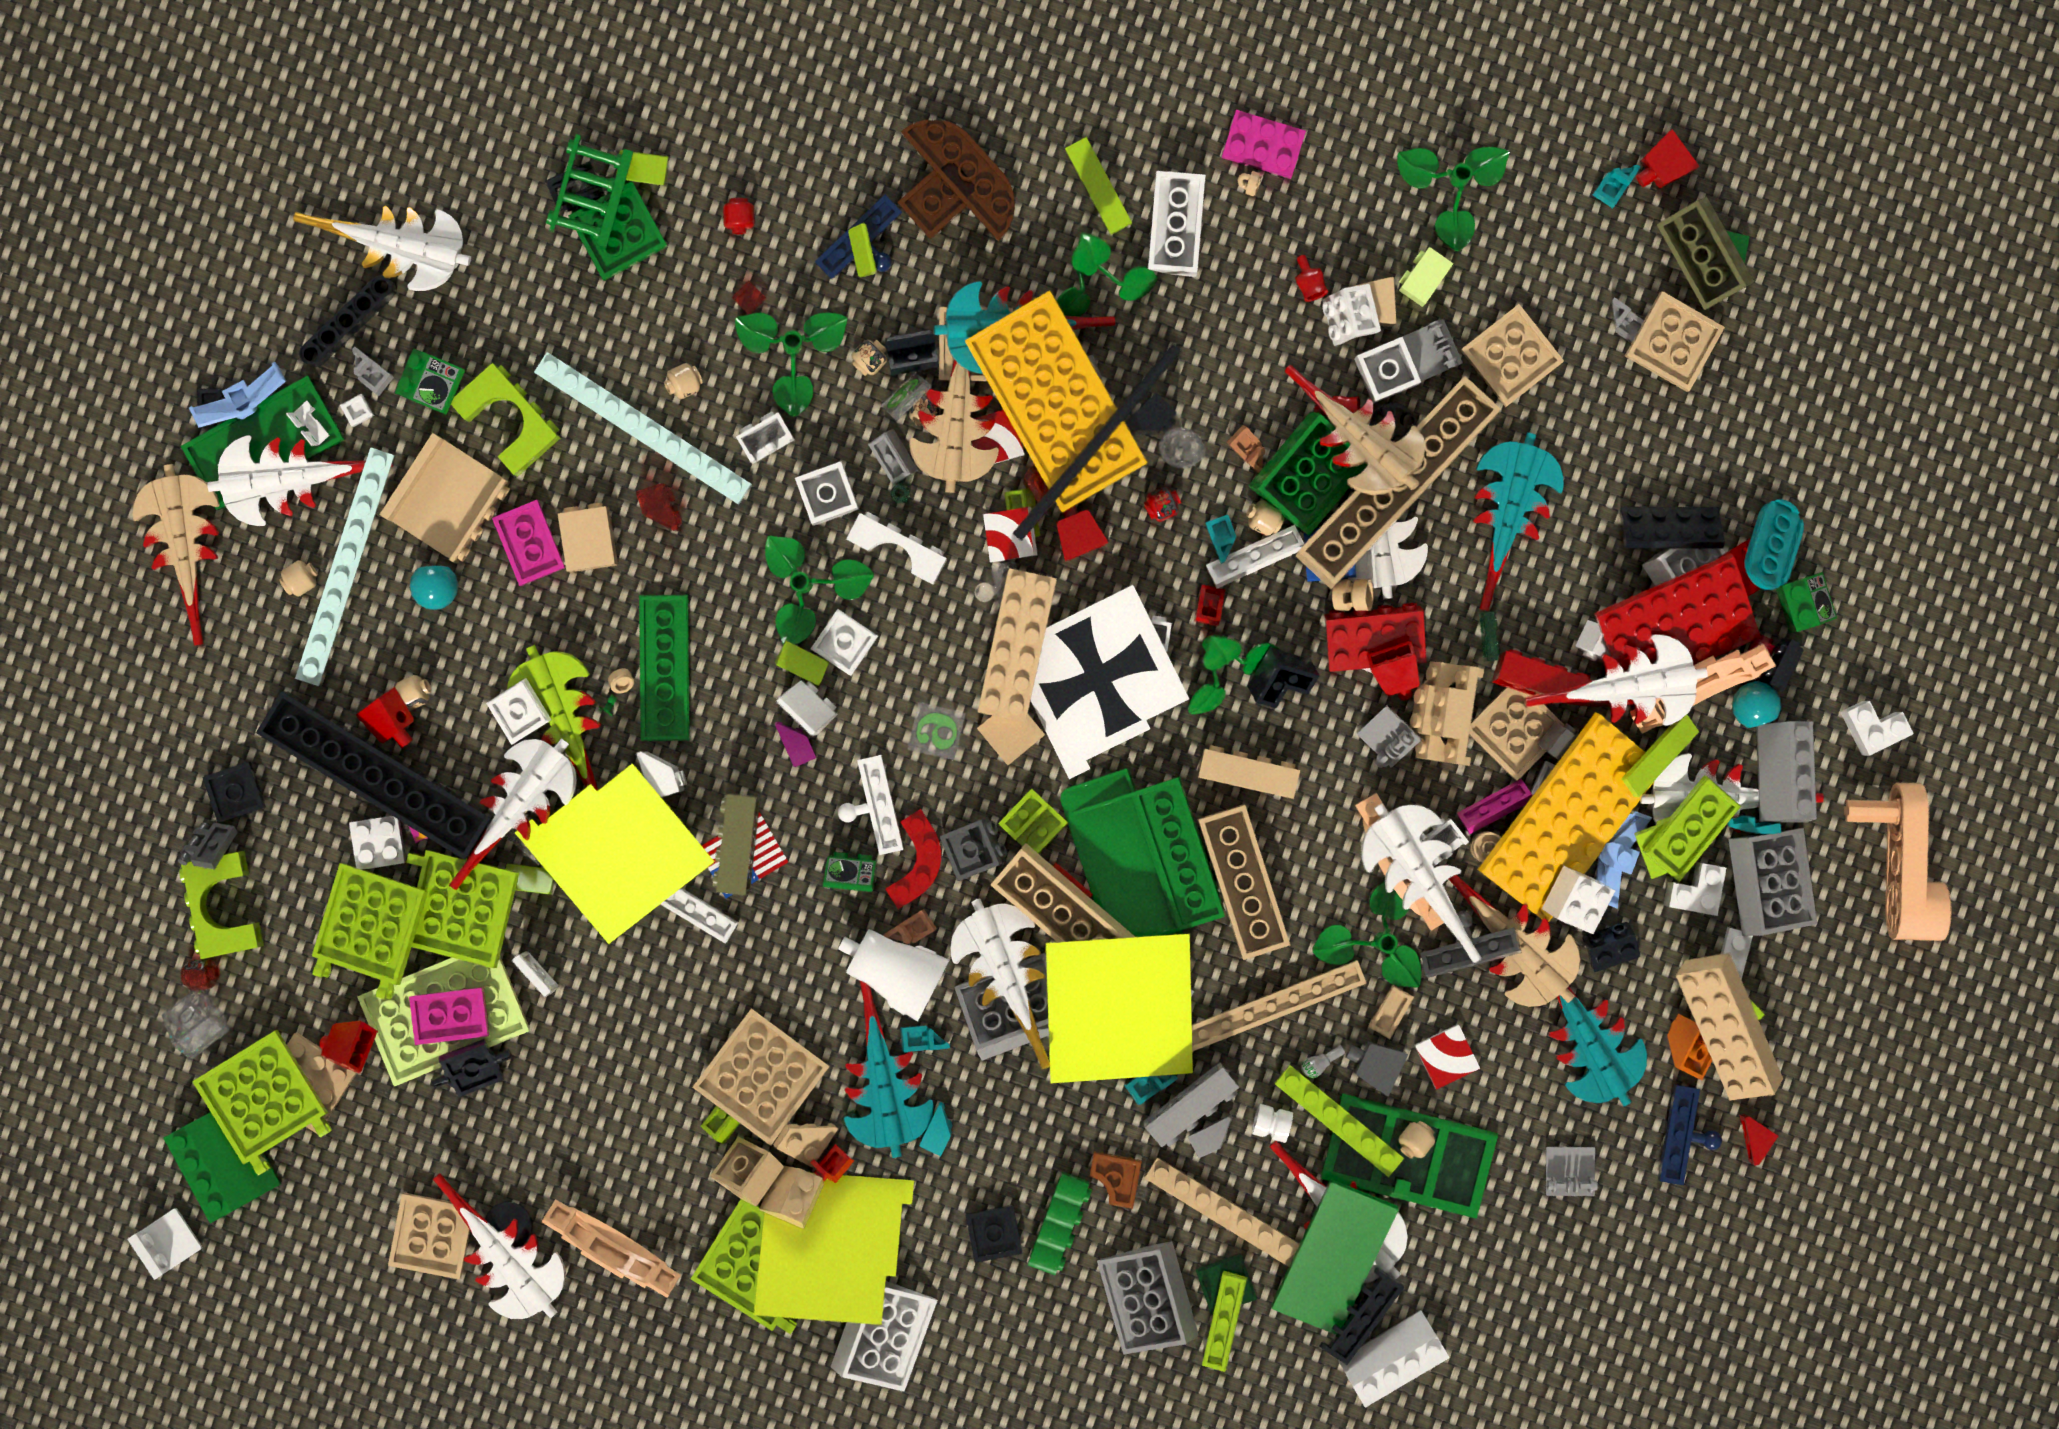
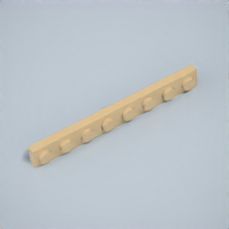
(1277, 1004)
(1222, 1211)

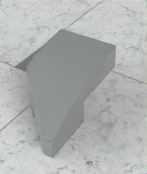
(1625, 321)
(370, 372)
(1211, 1137)

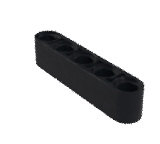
(335, 324)

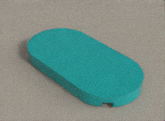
(1774, 544)

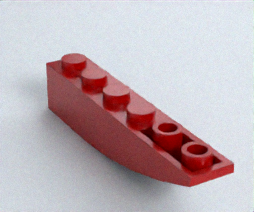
(1537, 678)

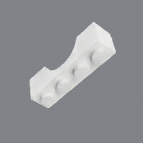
(869, 533)

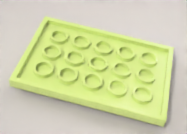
(394, 1019)

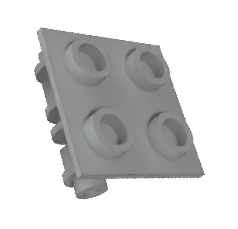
(1432, 350)
(1388, 737)
(1570, 1171)

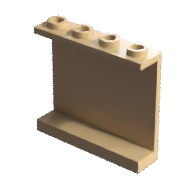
(445, 498)

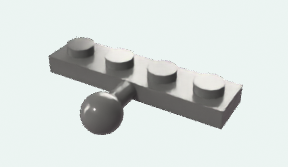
(1455, 957)

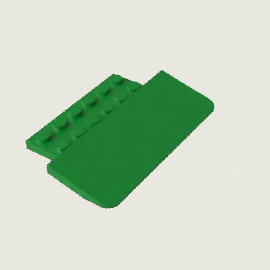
(1142, 854)

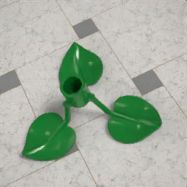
(1485, 163)
(1088, 258)
(824, 330)
(783, 558)
(1218, 653)
(1399, 968)

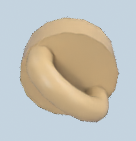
(1253, 183)
(621, 680)

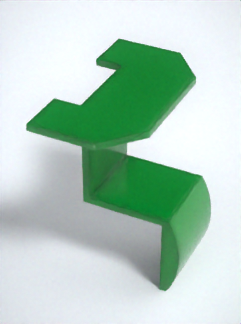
(610, 704)

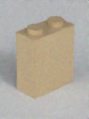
(587, 538)

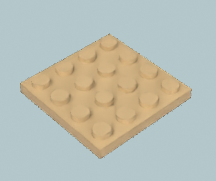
(760, 1077)

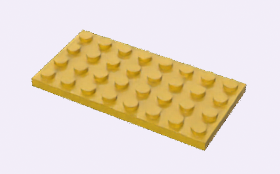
(1054, 397)
(1567, 816)

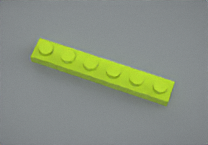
(1339, 1120)

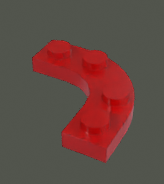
(927, 860)

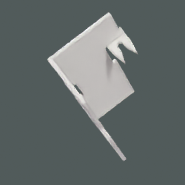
(315, 428)

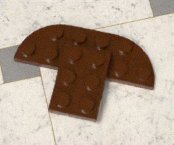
(959, 179)

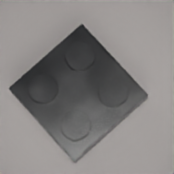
(234, 792)
(994, 1233)

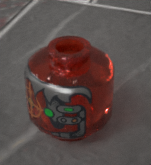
(200, 974)

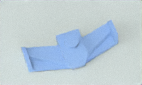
(239, 399)
(1618, 855)

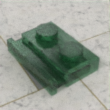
(1488, 630)

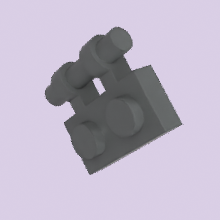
(212, 845)

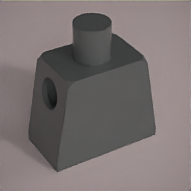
(1377, 1065)

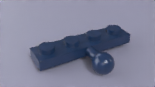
(876, 220)
(1680, 1135)

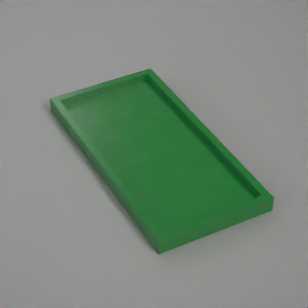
(264, 426)
(1334, 1256)

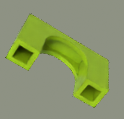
(494, 386)
(211, 937)

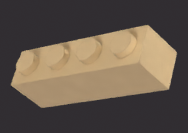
(1249, 773)

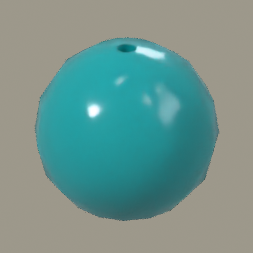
(433, 586)
(1756, 704)

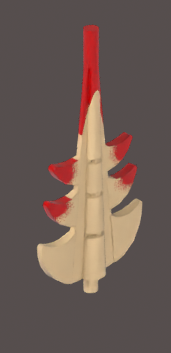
(953, 455)
(1387, 461)
(174, 501)
(1544, 972)

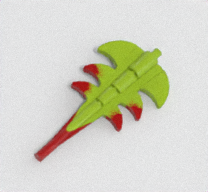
(548, 679)

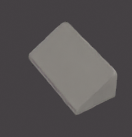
(893, 456)

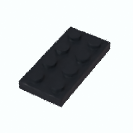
(1672, 527)

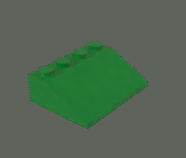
(1303, 477)
(215, 1169)

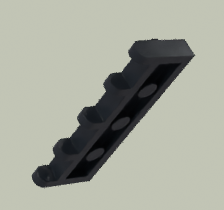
(1363, 1317)

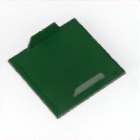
(1211, 1275)

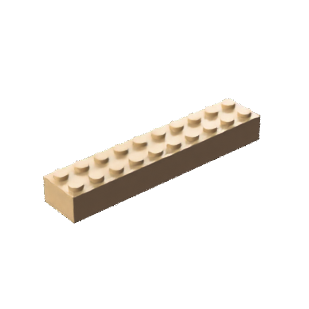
(1367, 516)

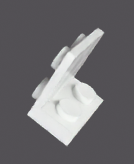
(1351, 314)
(165, 1243)

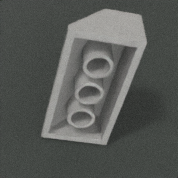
(1786, 772)
(1190, 1105)

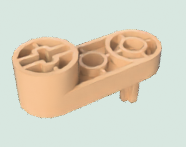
(1912, 904)

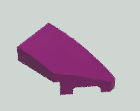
(796, 744)

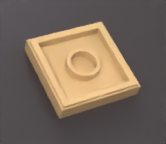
(1009, 736)

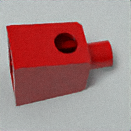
(1666, 162)
(1079, 533)
(1396, 670)
(388, 718)
(348, 1044)

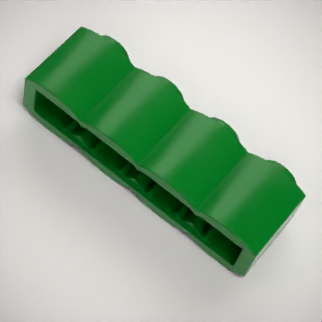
(1058, 1223)

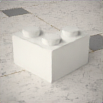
(1870, 732)
(1704, 893)

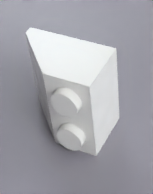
(661, 775)

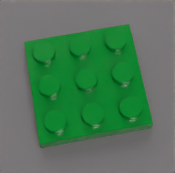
(631, 238)

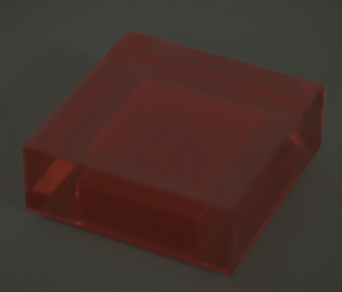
(748, 297)

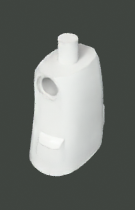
(895, 971)

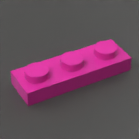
(1495, 806)

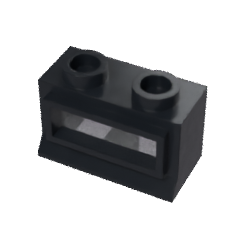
(574, 186)

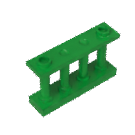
(613, 185)

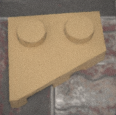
(805, 1141)

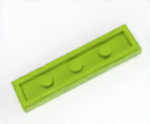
(1098, 186)
(1659, 756)
(1224, 1321)

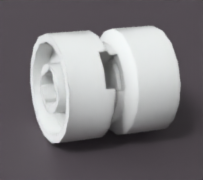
(1273, 1123)

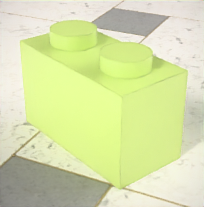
(1425, 277)

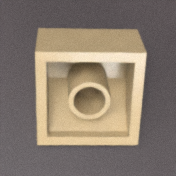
(747, 1171)
(793, 1196)

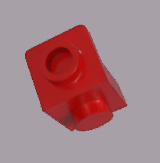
(833, 1164)

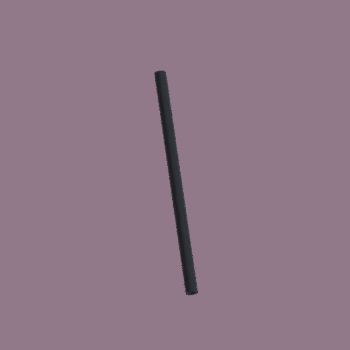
(1097, 441)

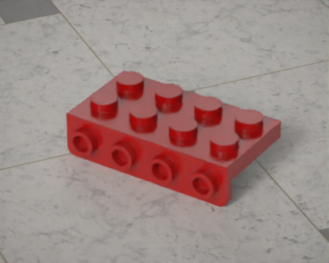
(1361, 633)

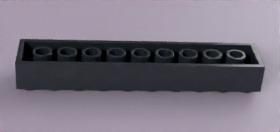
(374, 774)

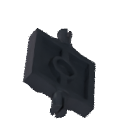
(471, 1068)

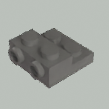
(974, 848)

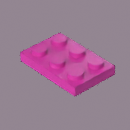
(1263, 144)
(528, 542)
(449, 1016)

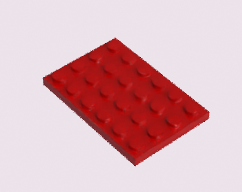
(1699, 609)

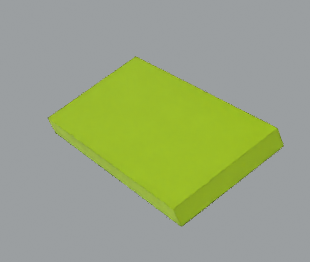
(1691, 828)

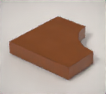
(1118, 1176)

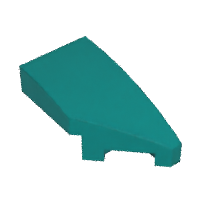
(1615, 184)
(1222, 536)
(1748, 824)
(921, 1038)
(1145, 1087)
(938, 1132)

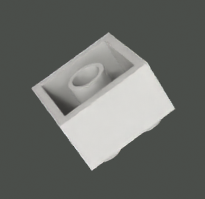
(1387, 370)
(827, 493)
(1578, 899)

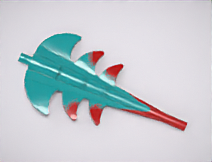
(967, 318)
(1521, 470)
(1608, 1072)
(889, 1120)

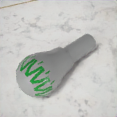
(1314, 1066)

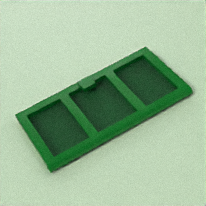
(1447, 1177)

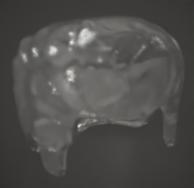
(1181, 447)

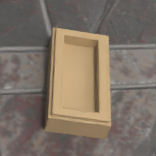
(1391, 1011)

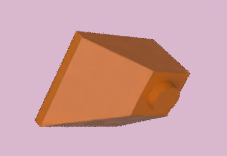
(1688, 1047)

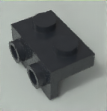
(911, 352)
(1785, 659)
(1611, 946)

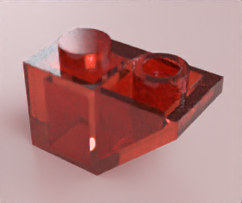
(658, 506)

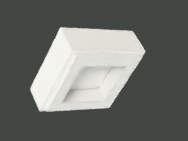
(357, 410)

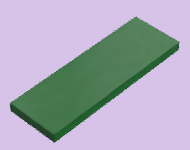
(664, 667)

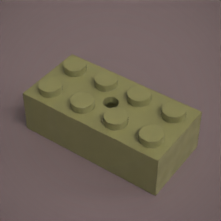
(1710, 276)
(737, 843)

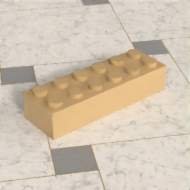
(1017, 645)
(1243, 882)
(1054, 900)
(1729, 1026)

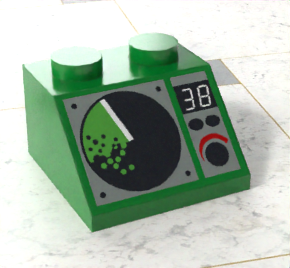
(429, 381)
(1806, 602)
(850, 873)

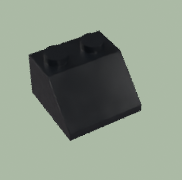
(1152, 417)

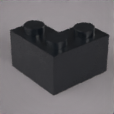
(1278, 674)

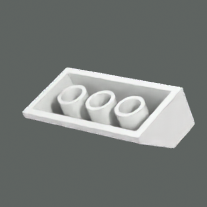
(1176, 223)
(1394, 1358)

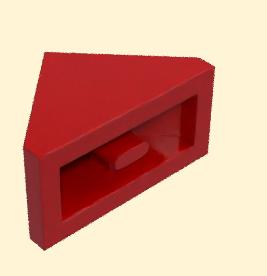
(1209, 605)
(1757, 1139)

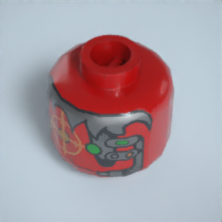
(1162, 504)

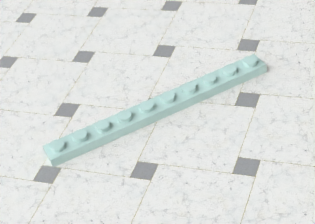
(642, 428)
(345, 566)

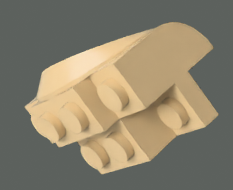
(1445, 712)

